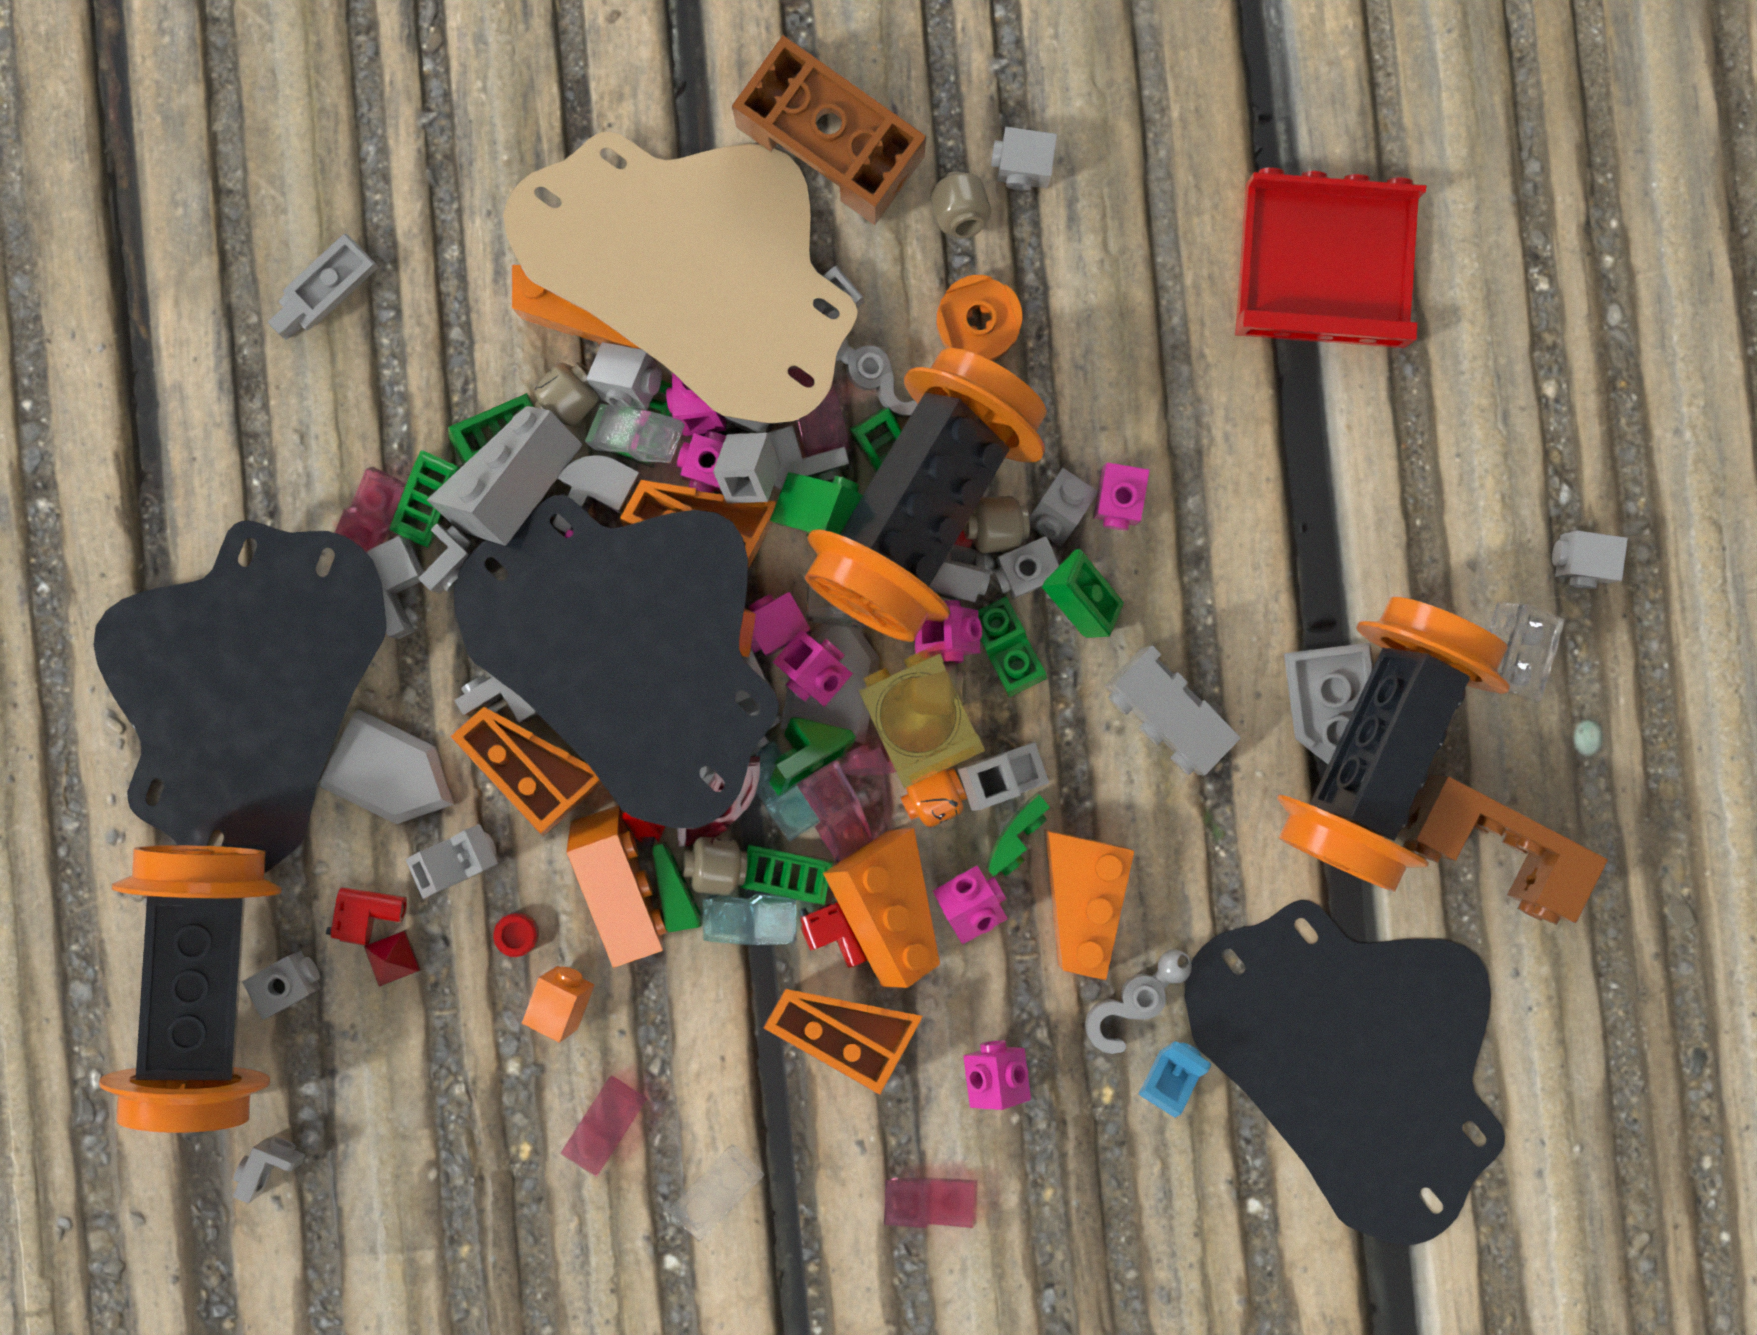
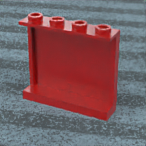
(1328, 258)

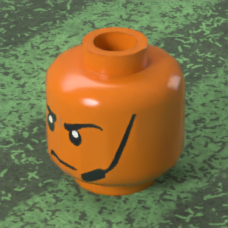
(935, 798)

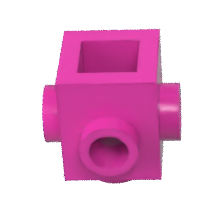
(692, 410)
(690, 458)
(953, 637)
(819, 674)
(971, 904)
(997, 1076)

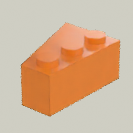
(1087, 900)

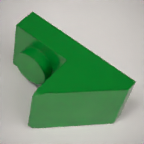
(813, 749)

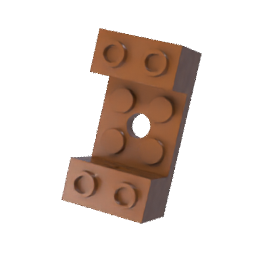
(865, 157)
(1553, 877)

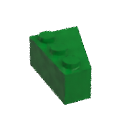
(815, 503)

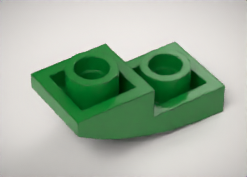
(1009, 648)
(1008, 847)

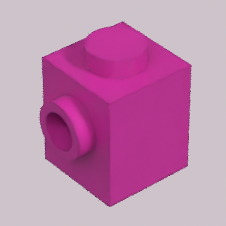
(1121, 496)
(776, 623)

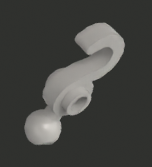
(871, 369)
(1141, 998)

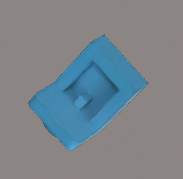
(1174, 1077)

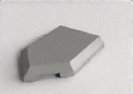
(1324, 693)
(847, 706)
(386, 771)

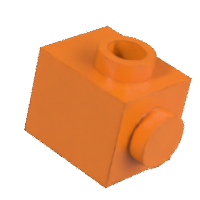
(558, 1003)

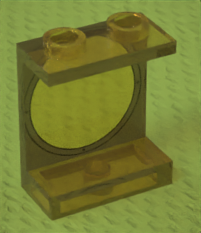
(920, 718)

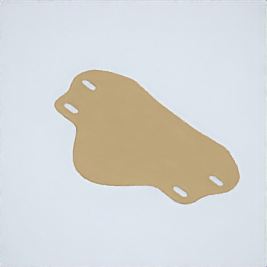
(692, 266)

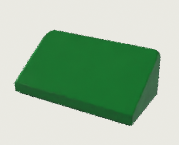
(1084, 596)

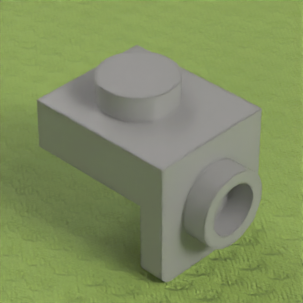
(1062, 507)
(445, 569)
(256, 1169)

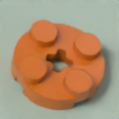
(990, 298)

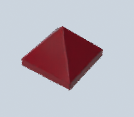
(392, 958)

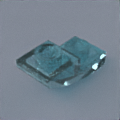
(791, 808)
(749, 921)

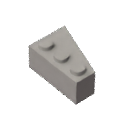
(507, 476)
(1171, 712)

